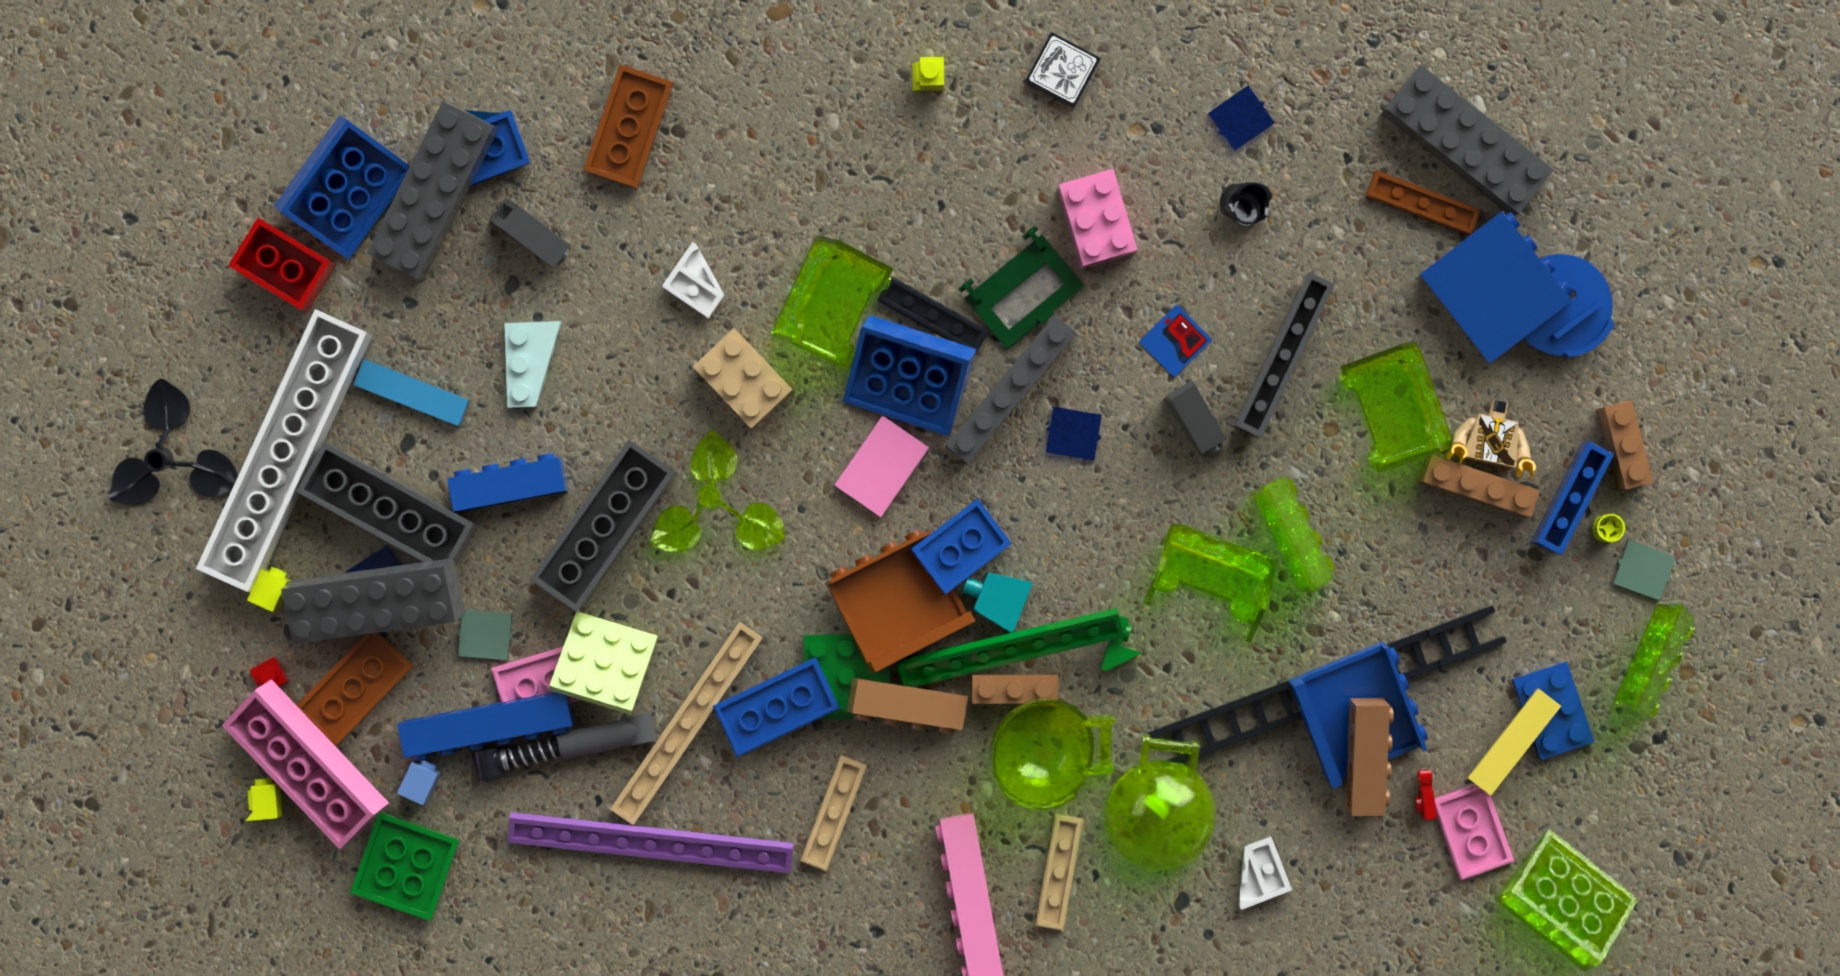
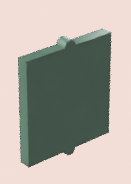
(1643, 570)
(485, 635)

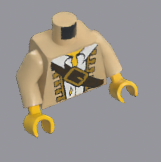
(1493, 441)

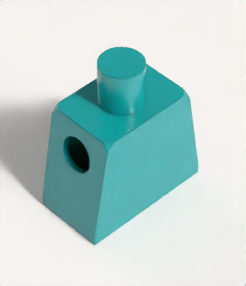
(999, 598)

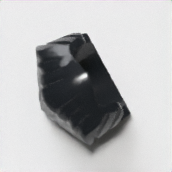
(1246, 202)

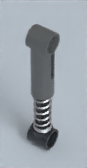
(568, 745)

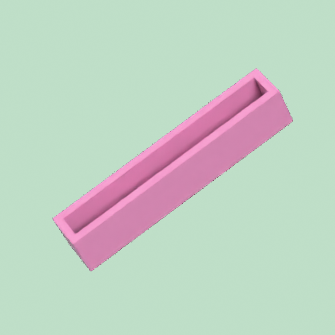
(970, 895)

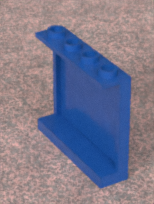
(1497, 286)
(1324, 705)

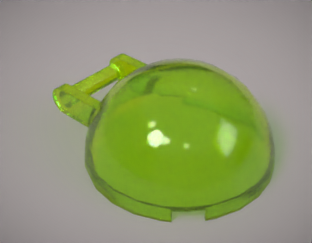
(1047, 752)
(1161, 810)

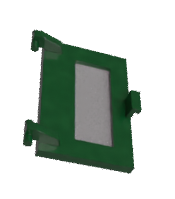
(1023, 291)

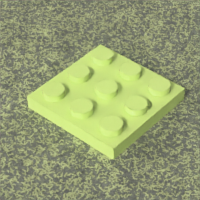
(603, 663)

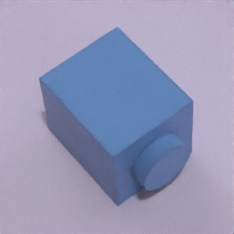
(420, 781)

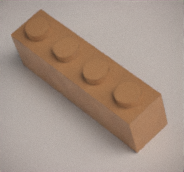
(1478, 486)
(907, 704)
(1368, 756)

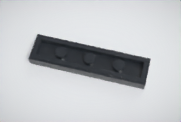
(932, 314)

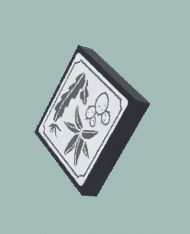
(1062, 70)

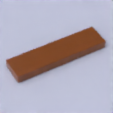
(1423, 203)

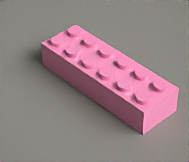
(305, 764)

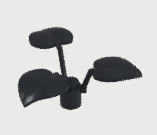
(133, 477)

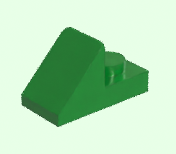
(1115, 653)

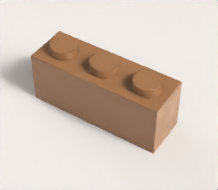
(1626, 443)
(1013, 688)

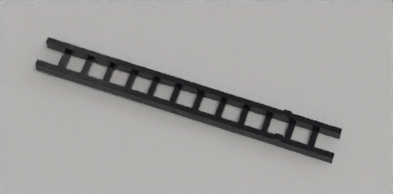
(1293, 716)

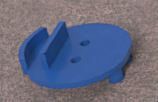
(1584, 320)

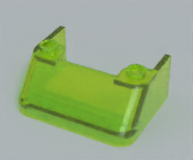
(1216, 569)

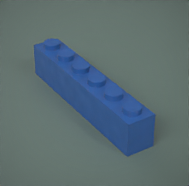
(484, 724)

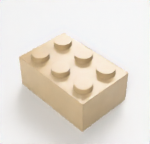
(743, 379)

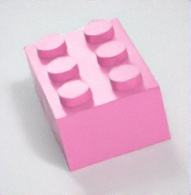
(1097, 219)

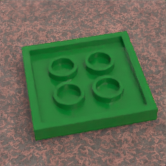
(840, 663)
(405, 866)

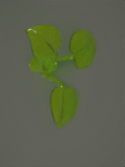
(715, 460)

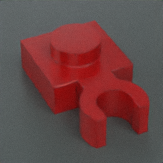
(1425, 801)

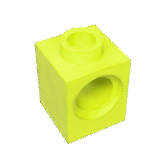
(268, 588)

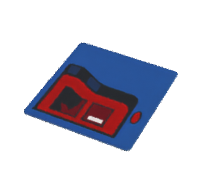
(1175, 340)

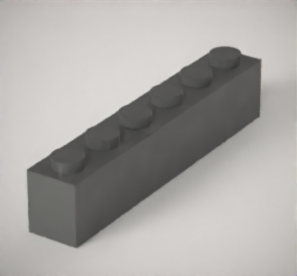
(1283, 355)
(1011, 389)

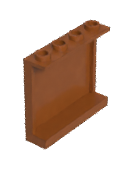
(894, 604)

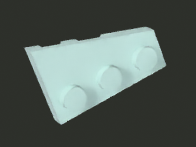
(527, 360)

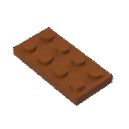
(628, 126)
(354, 686)

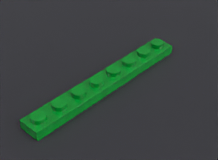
(1011, 648)

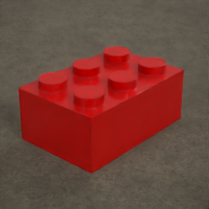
(282, 265)

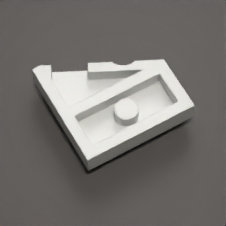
(695, 282)
(1261, 874)

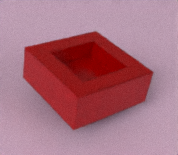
(269, 670)

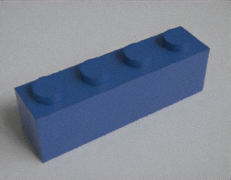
(507, 484)
(1572, 498)

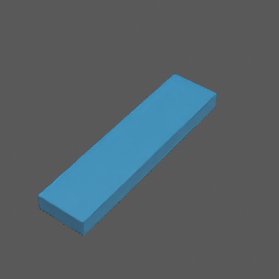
(411, 392)

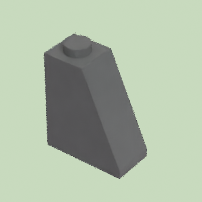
(530, 233)
(1195, 418)

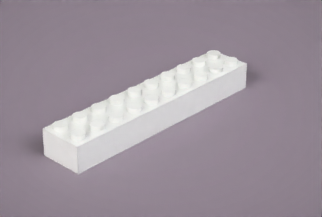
(284, 450)

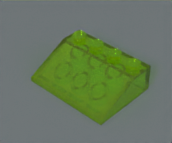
(1293, 534)
(1654, 660)
(1567, 901)

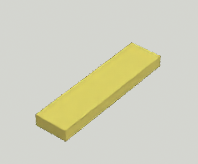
(1514, 741)

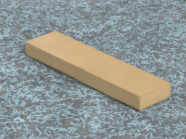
(833, 813)
(1059, 872)

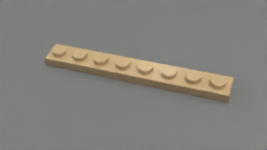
(686, 723)

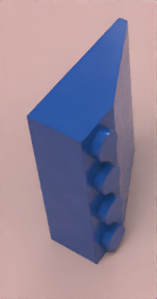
(343, 187)
(908, 375)

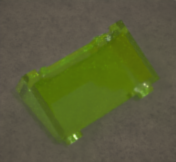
(829, 300)
(1398, 405)

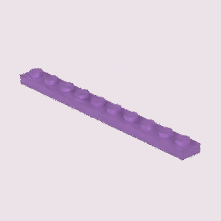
(650, 842)

